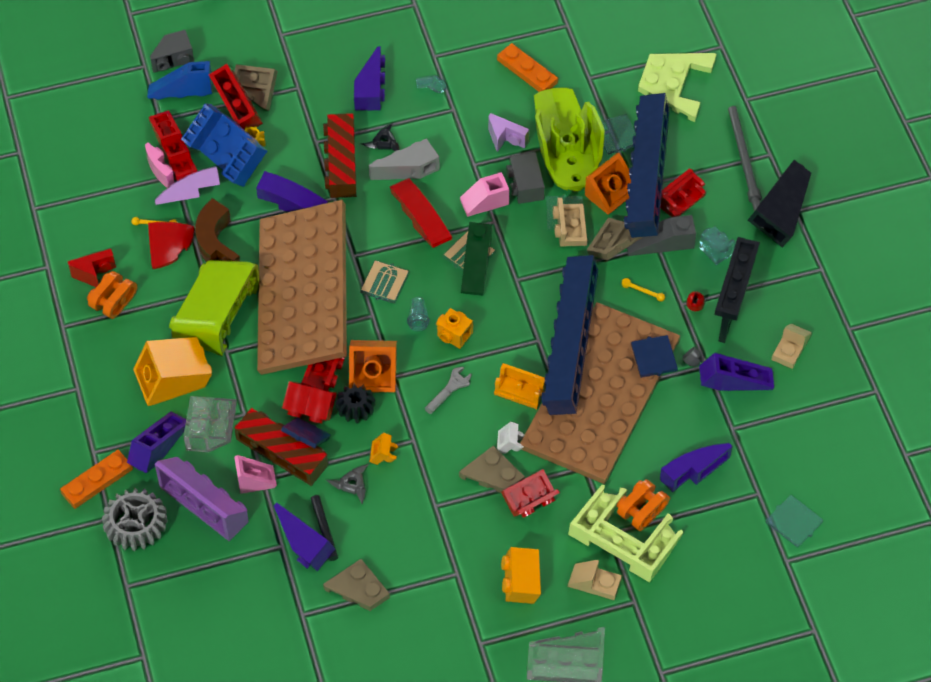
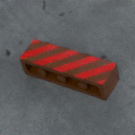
(341, 155)
(267, 439)

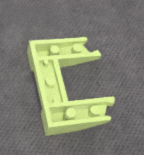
(644, 558)

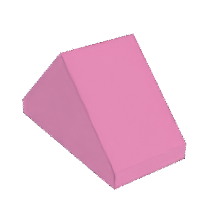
(254, 475)

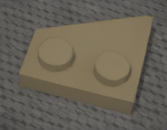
(257, 83)
(611, 240)
(492, 471)
(358, 586)

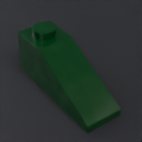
(476, 258)

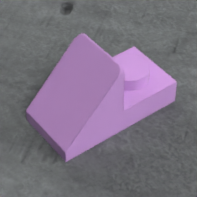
(504, 130)

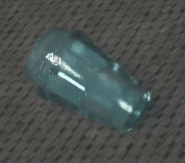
(418, 315)

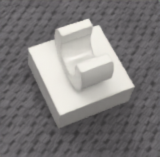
(508, 438)

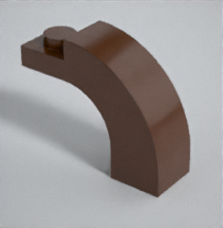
(209, 224)

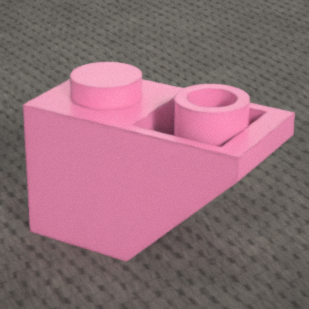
(486, 195)

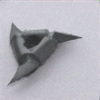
(344, 481)

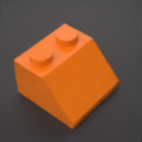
(373, 365)

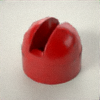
(700, 302)

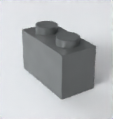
(526, 178)

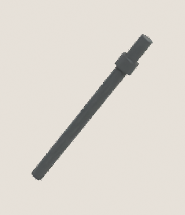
(754, 193)

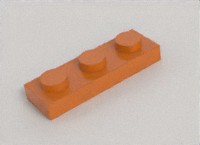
(527, 68)
(96, 479)

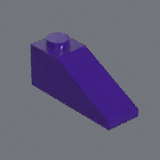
(733, 374)
(155, 442)
(305, 542)

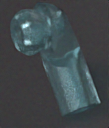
(432, 82)

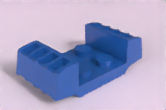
(225, 144)

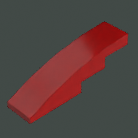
(171, 144)
(421, 212)

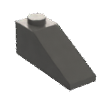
(673, 235)

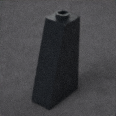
(781, 207)

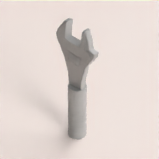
(455, 382)

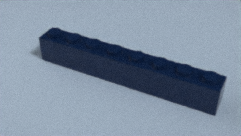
(648, 166)
(570, 336)

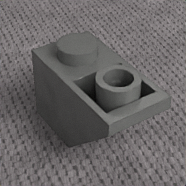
(172, 52)

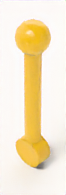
(136, 221)
(627, 283)

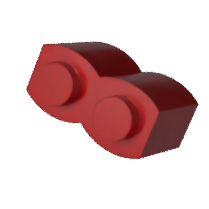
(309, 401)

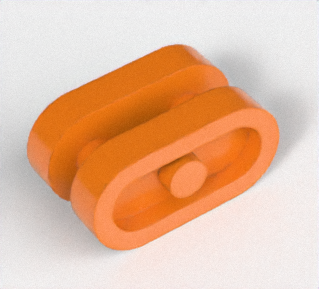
(112, 294)
(642, 492)

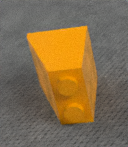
(171, 369)

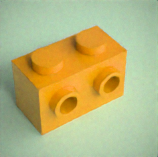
(521, 575)

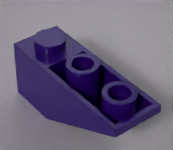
(368, 84)

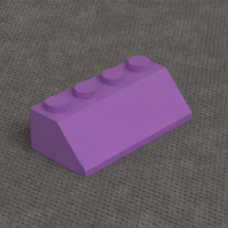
(201, 496)

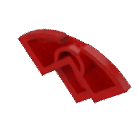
(168, 241)

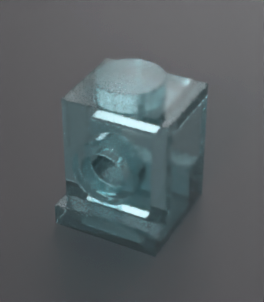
(716, 245)

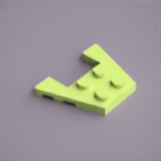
(668, 74)

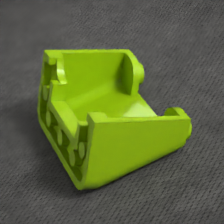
(215, 302)

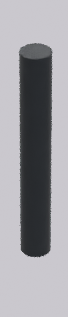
(323, 524)

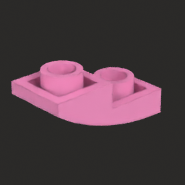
(157, 164)

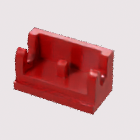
(682, 193)

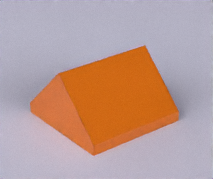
(609, 184)

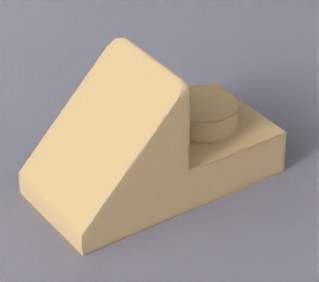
(791, 345)
(591, 579)

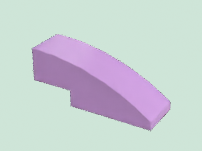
(188, 186)

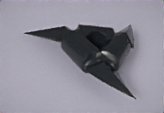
(387, 145)

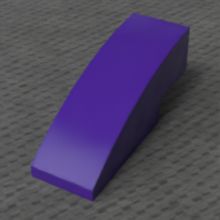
(286, 193)
(694, 465)

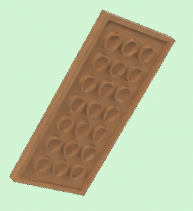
(302, 287)
(608, 402)

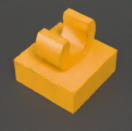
(381, 449)

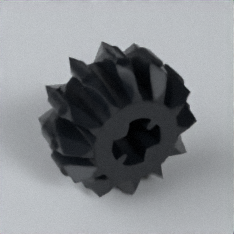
(355, 403)

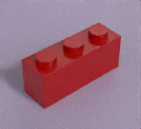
(235, 97)

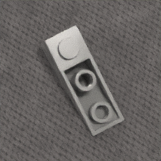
(411, 162)

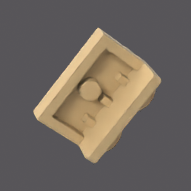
(571, 224)

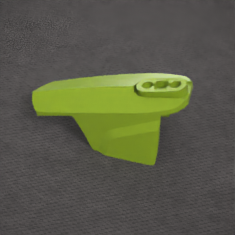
(568, 137)

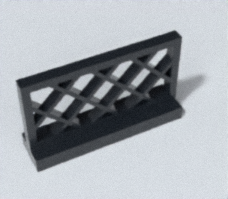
(735, 283)

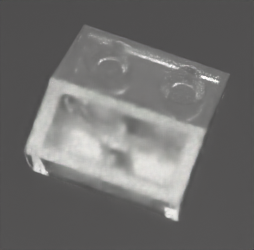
(209, 423)

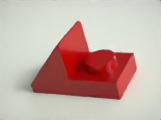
(87, 267)

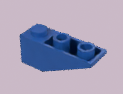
(185, 81)

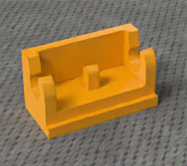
(520, 386)

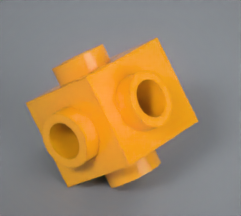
(454, 328)

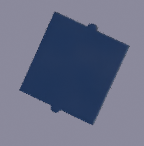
(654, 356)
(305, 432)

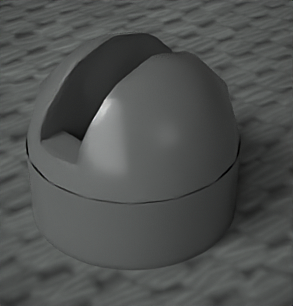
(692, 357)

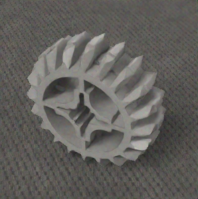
(130, 531)

